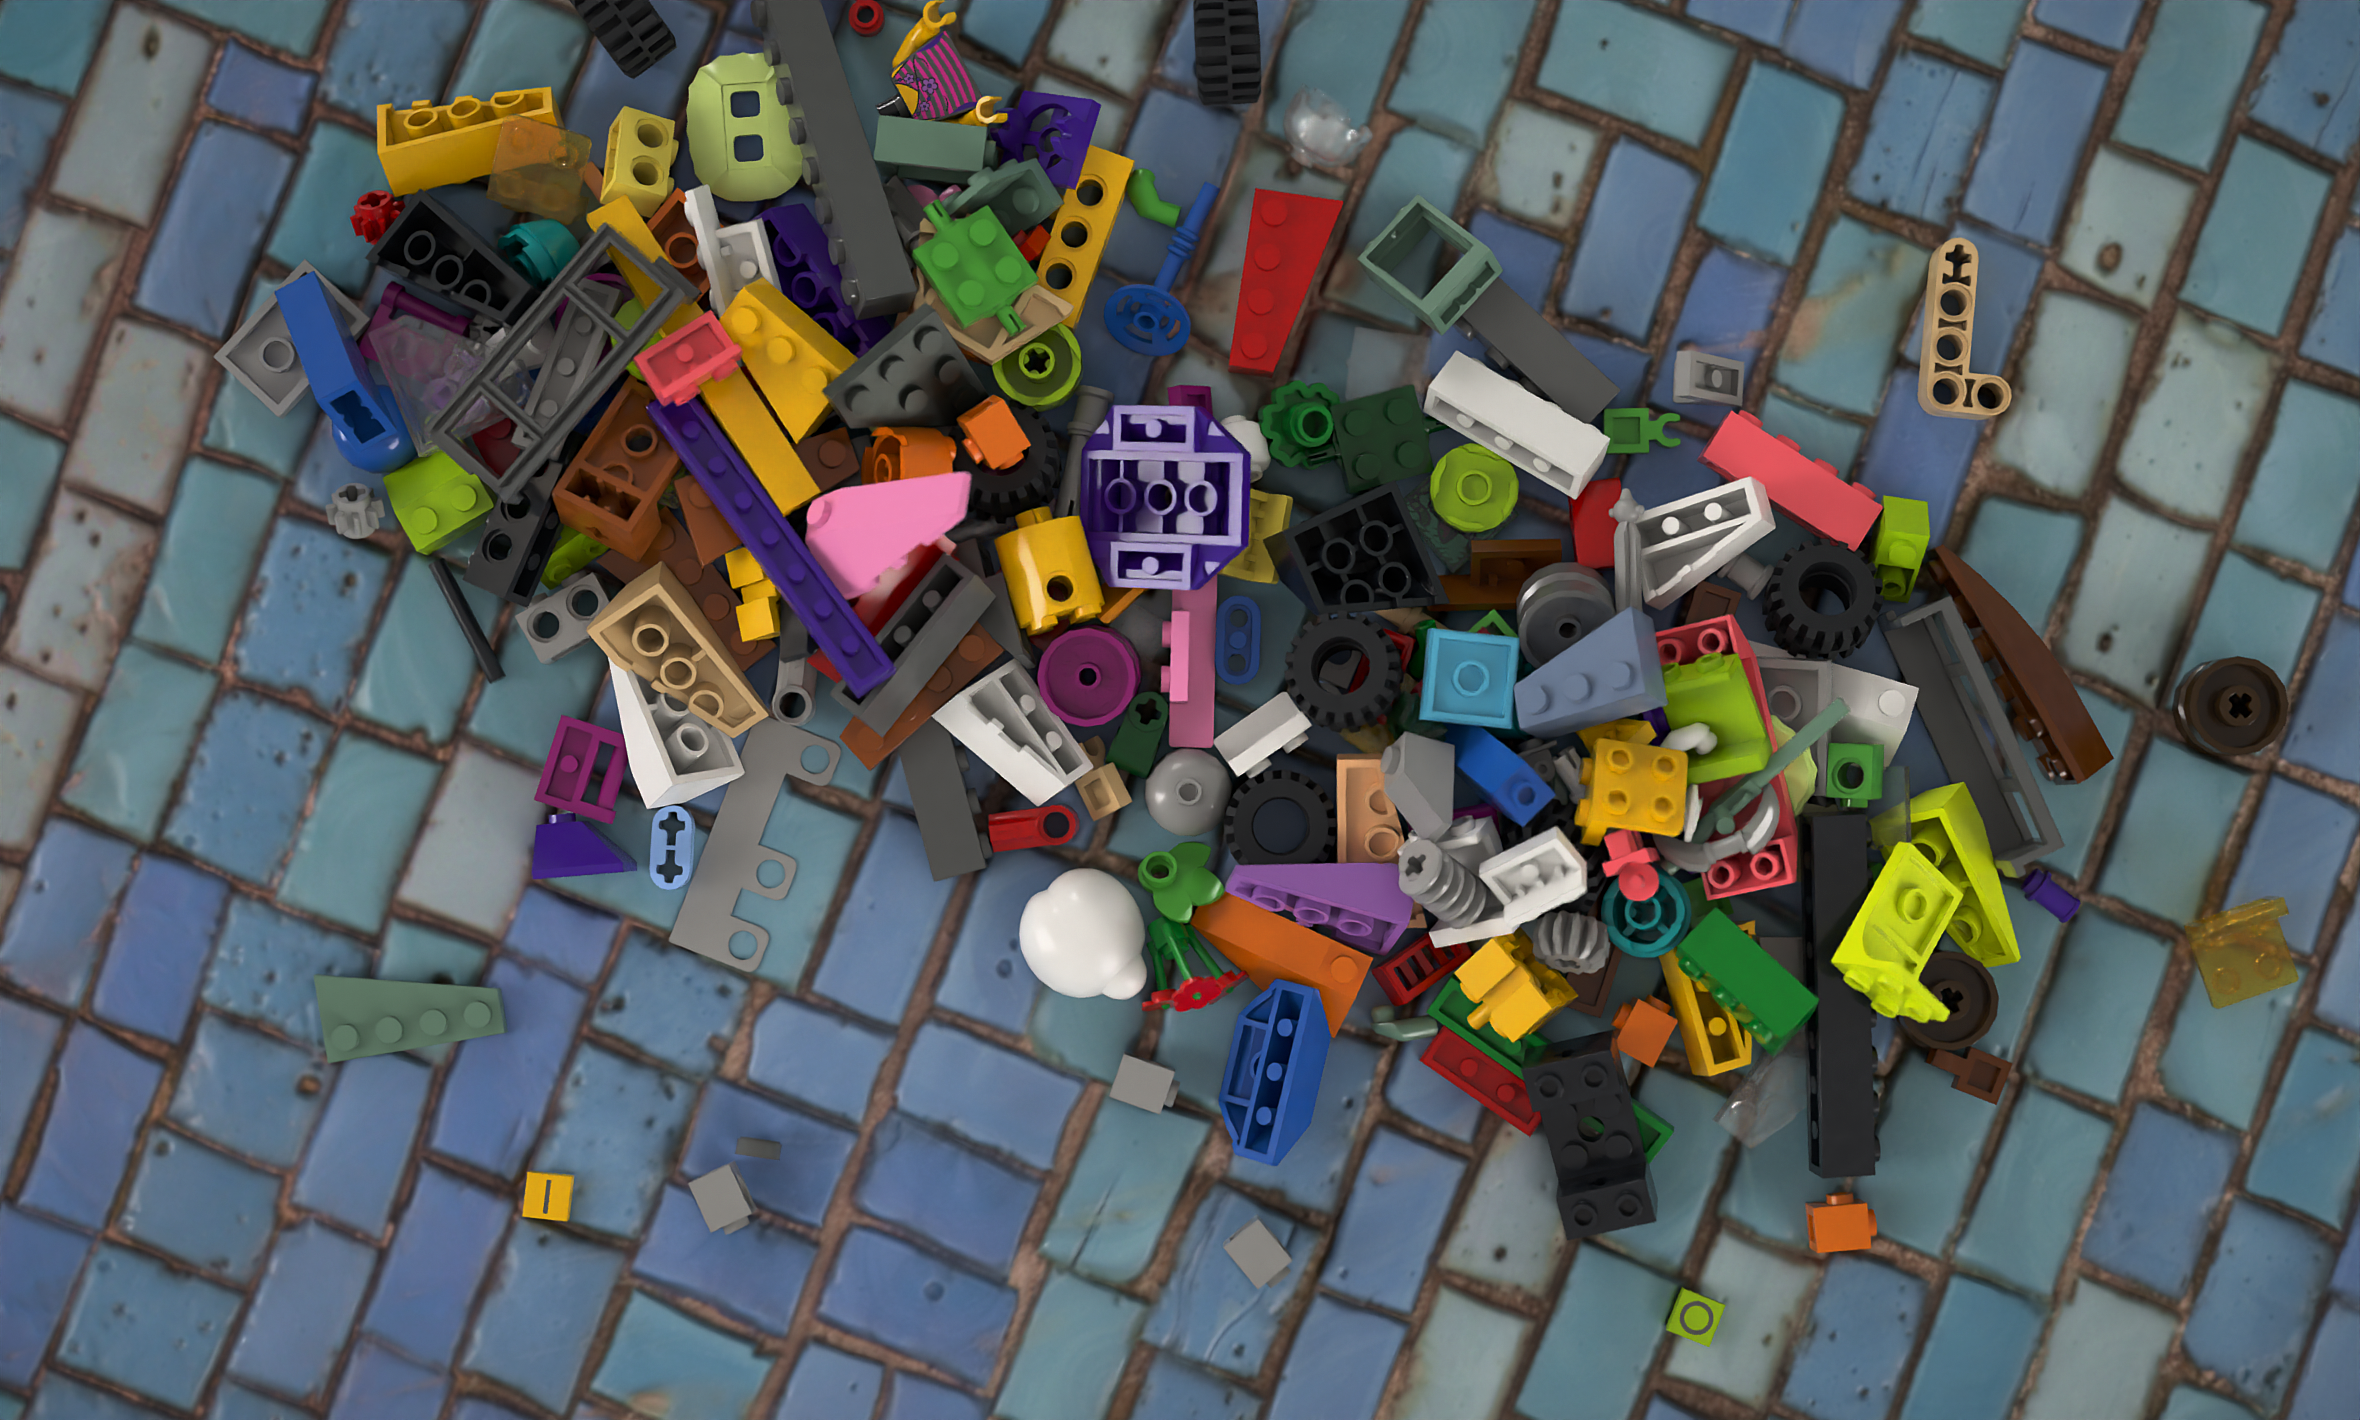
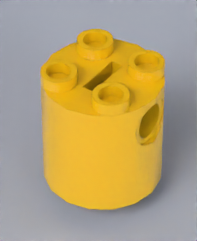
(1046, 555)

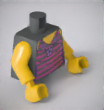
(934, 78)

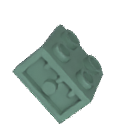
(1015, 193)

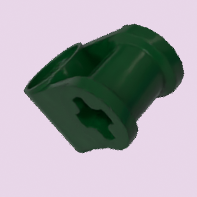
(1136, 741)

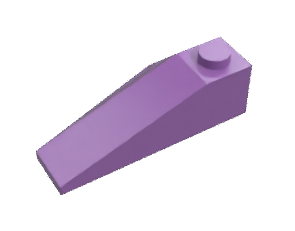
(1351, 899)

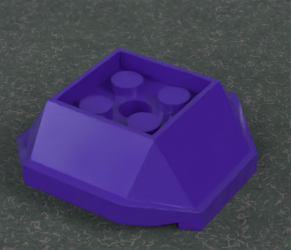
(1124, 489)

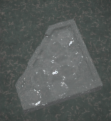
(428, 368)

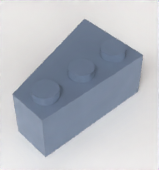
(1595, 680)

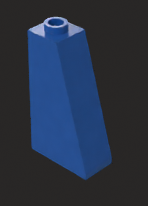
(334, 362)
(1497, 773)

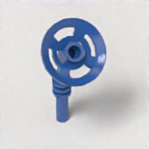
(1153, 306)

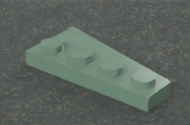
(390, 1016)

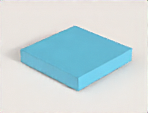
(1469, 678)

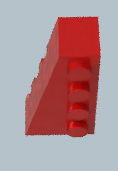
(1280, 262)

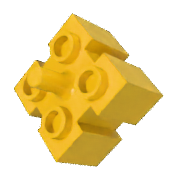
(761, 600)
(1514, 987)

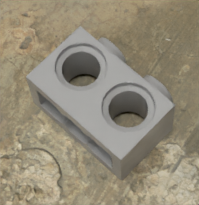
(564, 605)

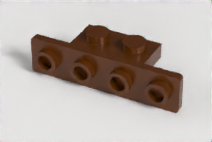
(1498, 573)

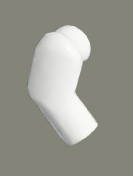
(1691, 736)

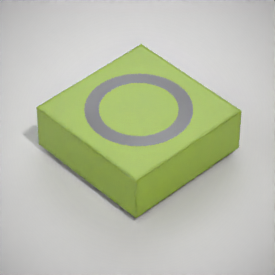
(1695, 1317)

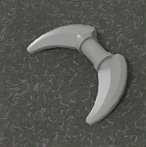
(1751, 838)

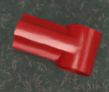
(1028, 828)

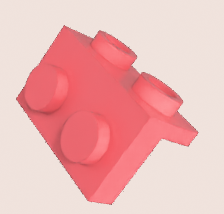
(688, 359)

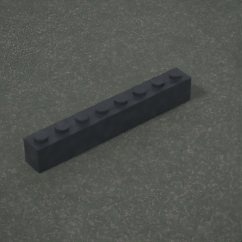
(1840, 1029)

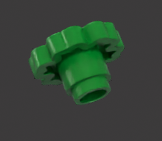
(1297, 422)

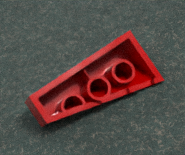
(893, 589)

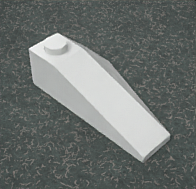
(1877, 705)
(668, 746)

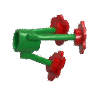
(1172, 942)

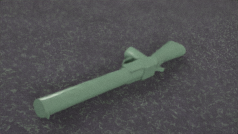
(1737, 797)

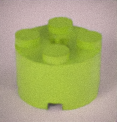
(1051, 387)

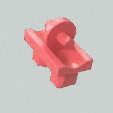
(1631, 862)

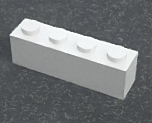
(1516, 424)

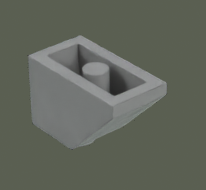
(1421, 782)

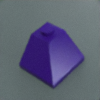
(575, 849)

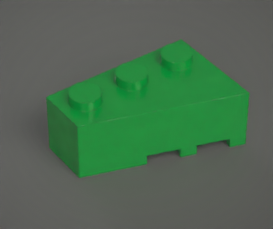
(1746, 981)

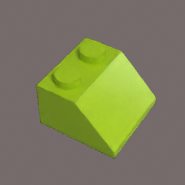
(438, 500)

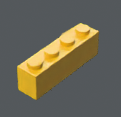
(453, 141)

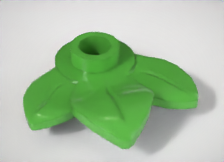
(1186, 882)

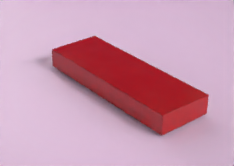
(1481, 1078)

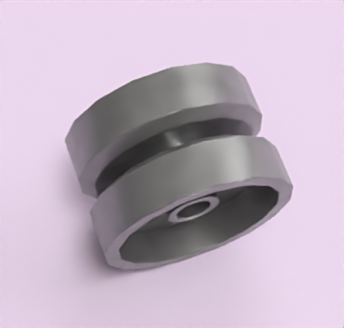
(1560, 609)

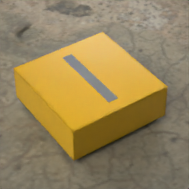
(548, 1195)

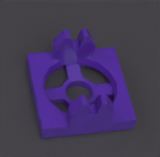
(1074, 131)

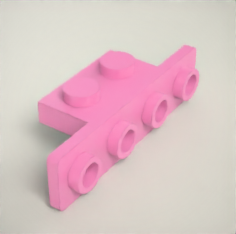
(1192, 666)

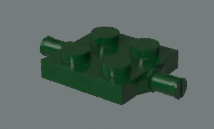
(1378, 439)

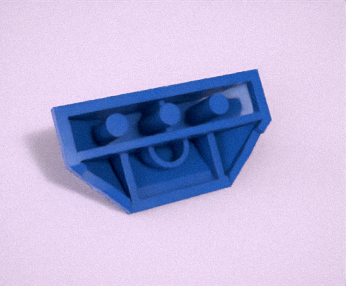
(1274, 1071)

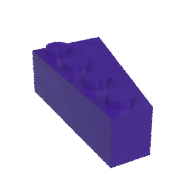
(813, 280)

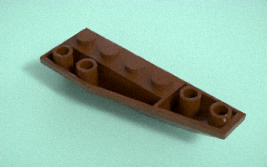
(2025, 675)

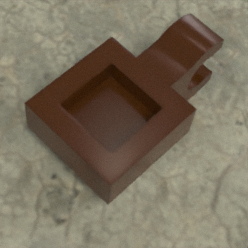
(1974, 1072)

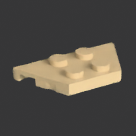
(988, 336)

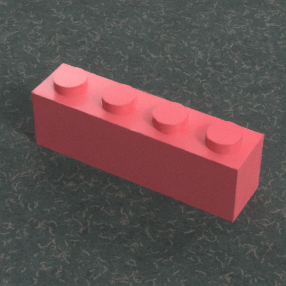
(1794, 485)

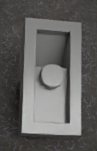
(1707, 380)

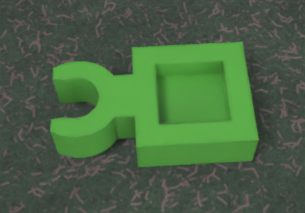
(1631, 430)

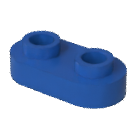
(1237, 640)

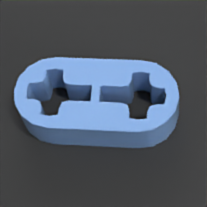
(661, 845)

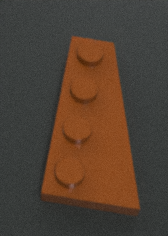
(826, 458)
(705, 586)
(963, 665)

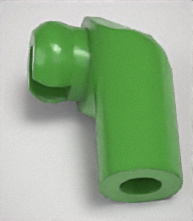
(1146, 200)

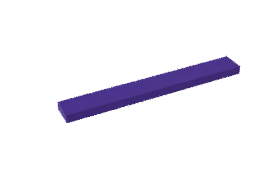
(773, 544)

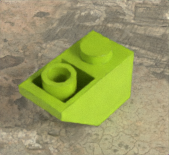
(1899, 545)

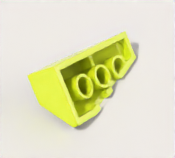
(1955, 841)

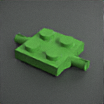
(974, 267)

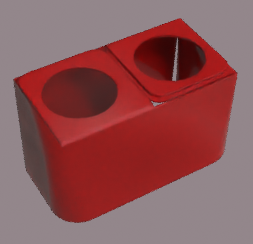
(1592, 525)

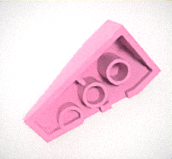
(874, 526)

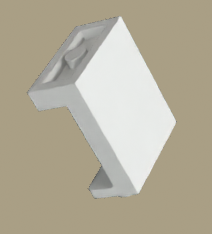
(1470, 844)

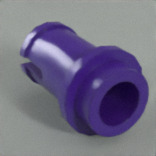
(2050, 895)

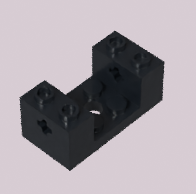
(1603, 1177)

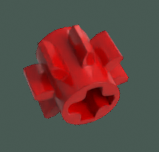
(375, 214)

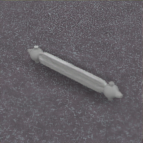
(1627, 552)

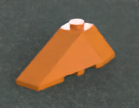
(1281, 949)

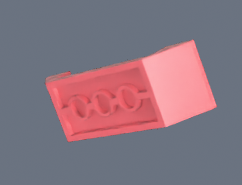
(1777, 861)

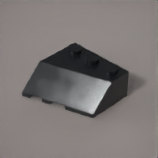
(1358, 557)

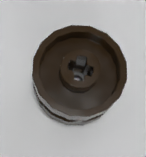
(2215, 687)
(1970, 999)

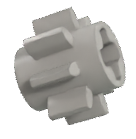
(355, 510)

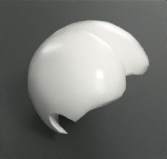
(1085, 936)

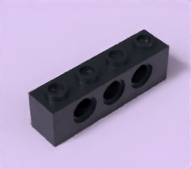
(529, 535)

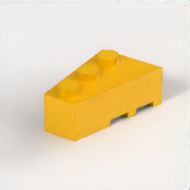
(786, 355)

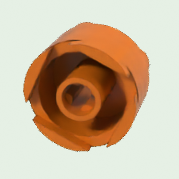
(907, 454)

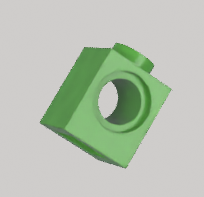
(1869, 758)

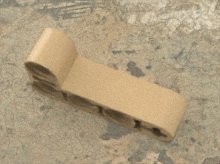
(1958, 331)

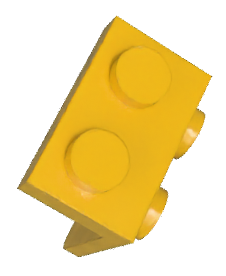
(1631, 789)

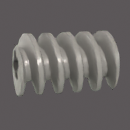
(1442, 884)

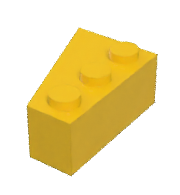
(1709, 1033)

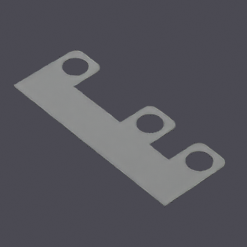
(734, 847)

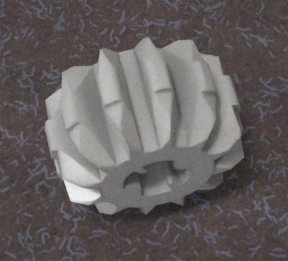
(1570, 942)

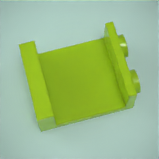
(1720, 696)

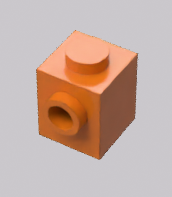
(993, 434)
(1643, 1028)
(1840, 1223)

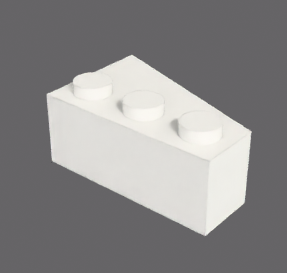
(1698, 536)
(1016, 733)

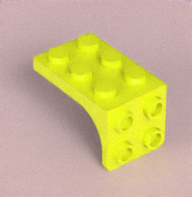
(1898, 934)

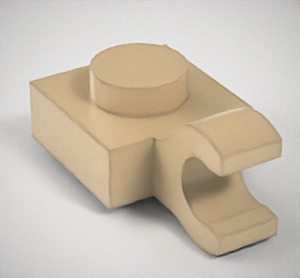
(1102, 785)

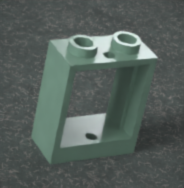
(932, 150)
(1456, 289)

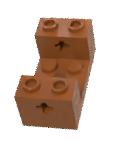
(614, 490)

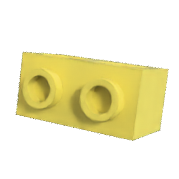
(632, 161)

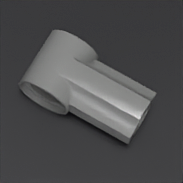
(795, 678)

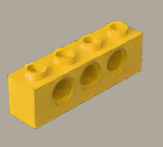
(1110, 175)

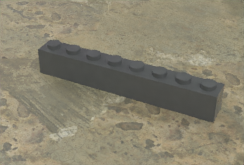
(835, 156)

